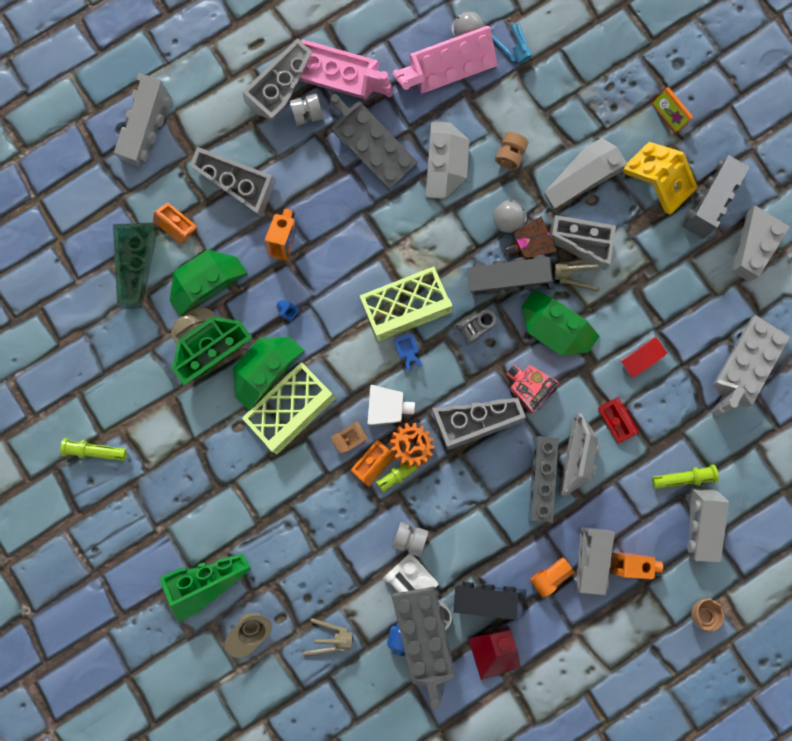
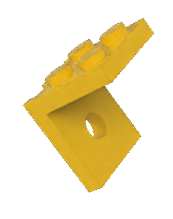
(664, 172)

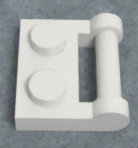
(413, 572)

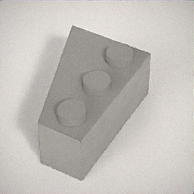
(584, 239)
(758, 243)
(707, 524)
(594, 560)

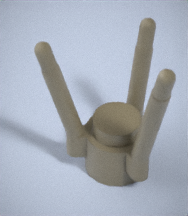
(564, 270)
(341, 642)

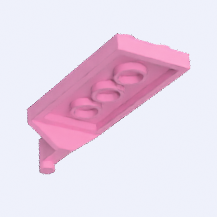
(449, 61)
(344, 72)

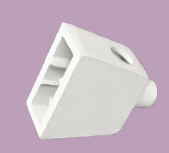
(387, 406)

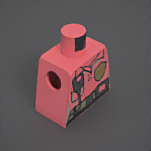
(530, 386)

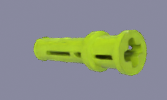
(84, 449)
(694, 476)

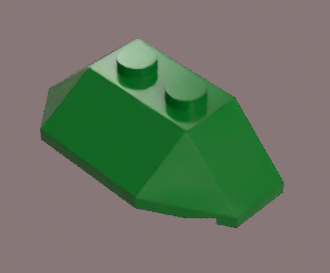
(203, 279)
(557, 325)
(208, 347)
(263, 368)

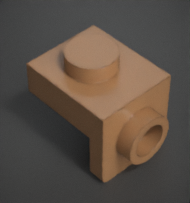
(349, 438)

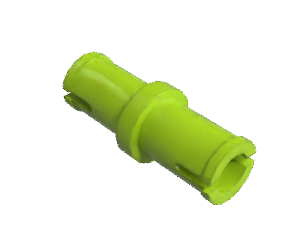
(396, 476)

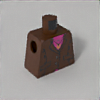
(531, 241)

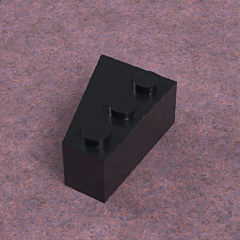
(490, 600)

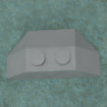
(446, 160)
(580, 456)

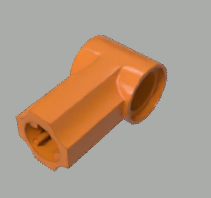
(547, 580)

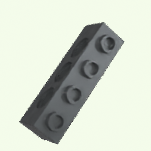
(543, 479)

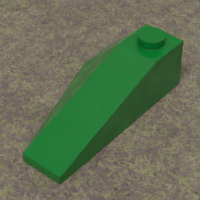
(197, 587)

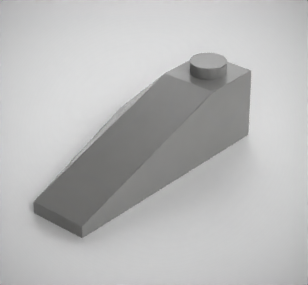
(590, 168)

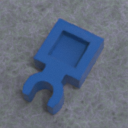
(406, 348)

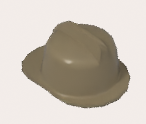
(189, 322)
(247, 634)

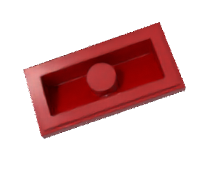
(618, 420)

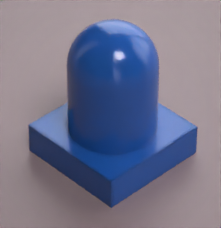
(287, 309)

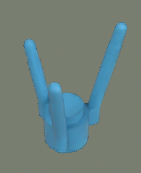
(521, 50)

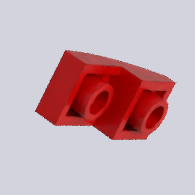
(644, 357)

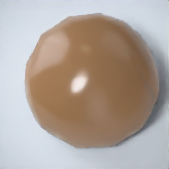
(707, 615)

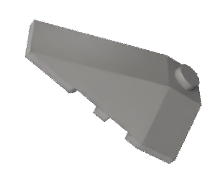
(275, 85)

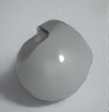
(467, 22)
(509, 216)

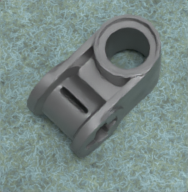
(475, 326)

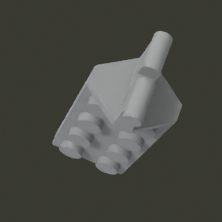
(749, 365)

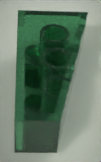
(133, 259)

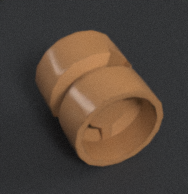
(512, 149)

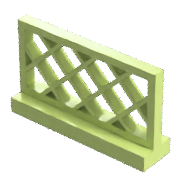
(414, 318)
(296, 423)

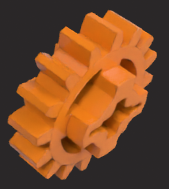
(403, 440)

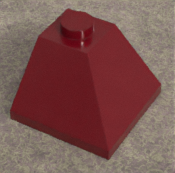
(494, 652)

